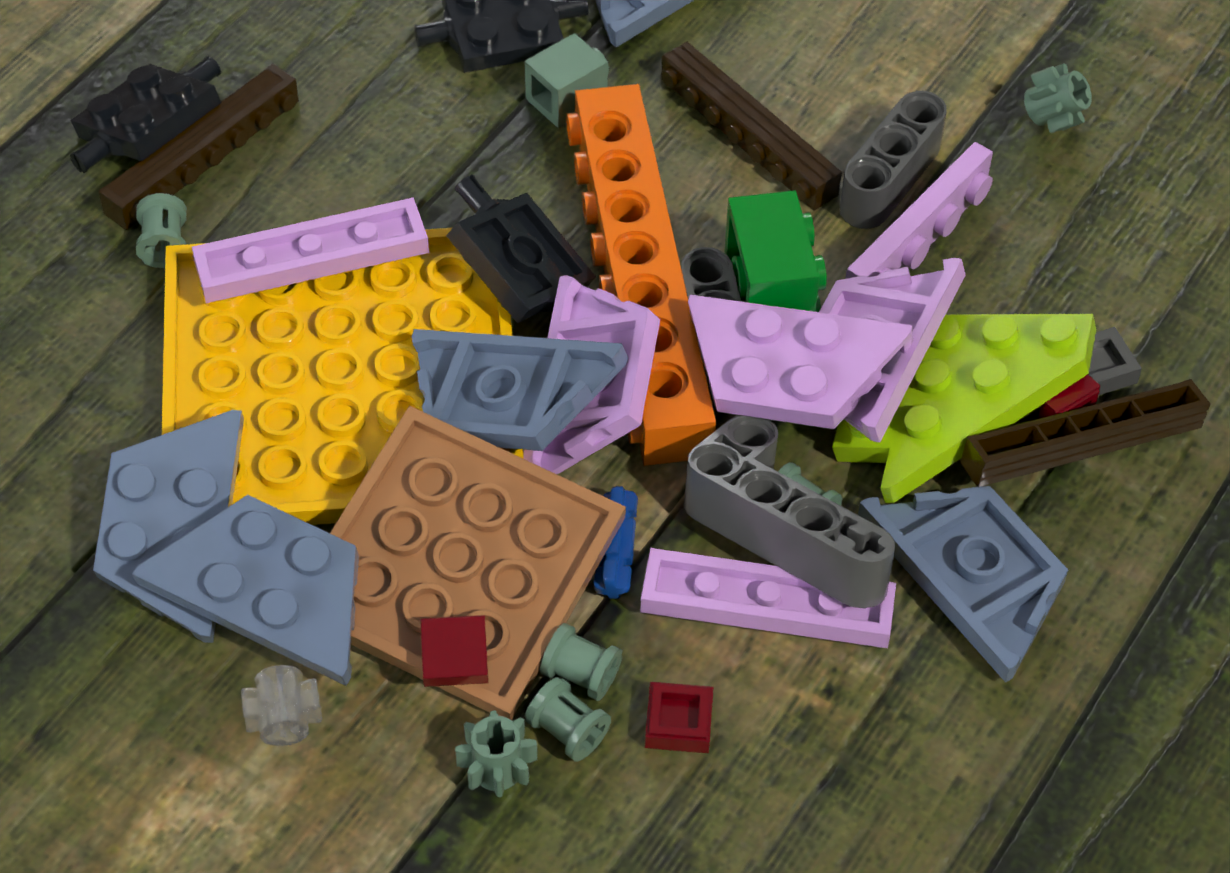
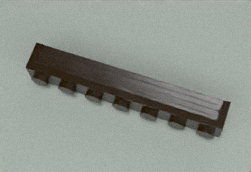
(751, 126)
(201, 144)
(1084, 433)

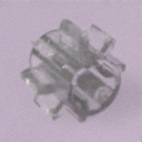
(281, 705)

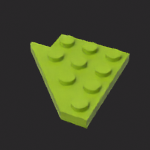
(972, 381)

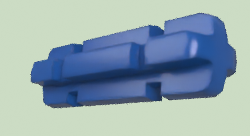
(614, 575)

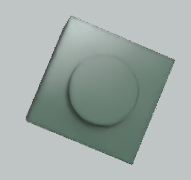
(561, 70)

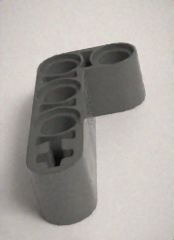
(811, 537)

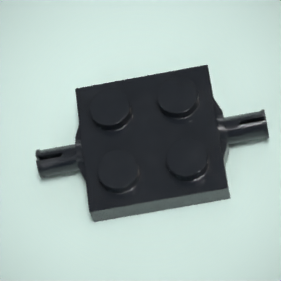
(499, 30)
(144, 112)
(515, 250)

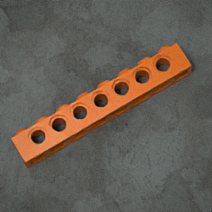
(641, 262)

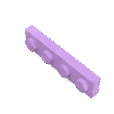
(929, 216)
(310, 250)
(757, 599)

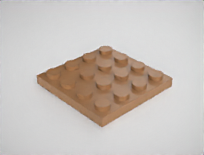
(470, 533)

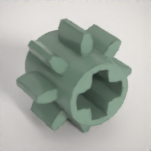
(1057, 98)
(491, 736)

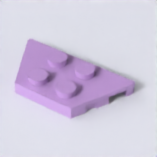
(897, 299)
(791, 360)
(619, 406)

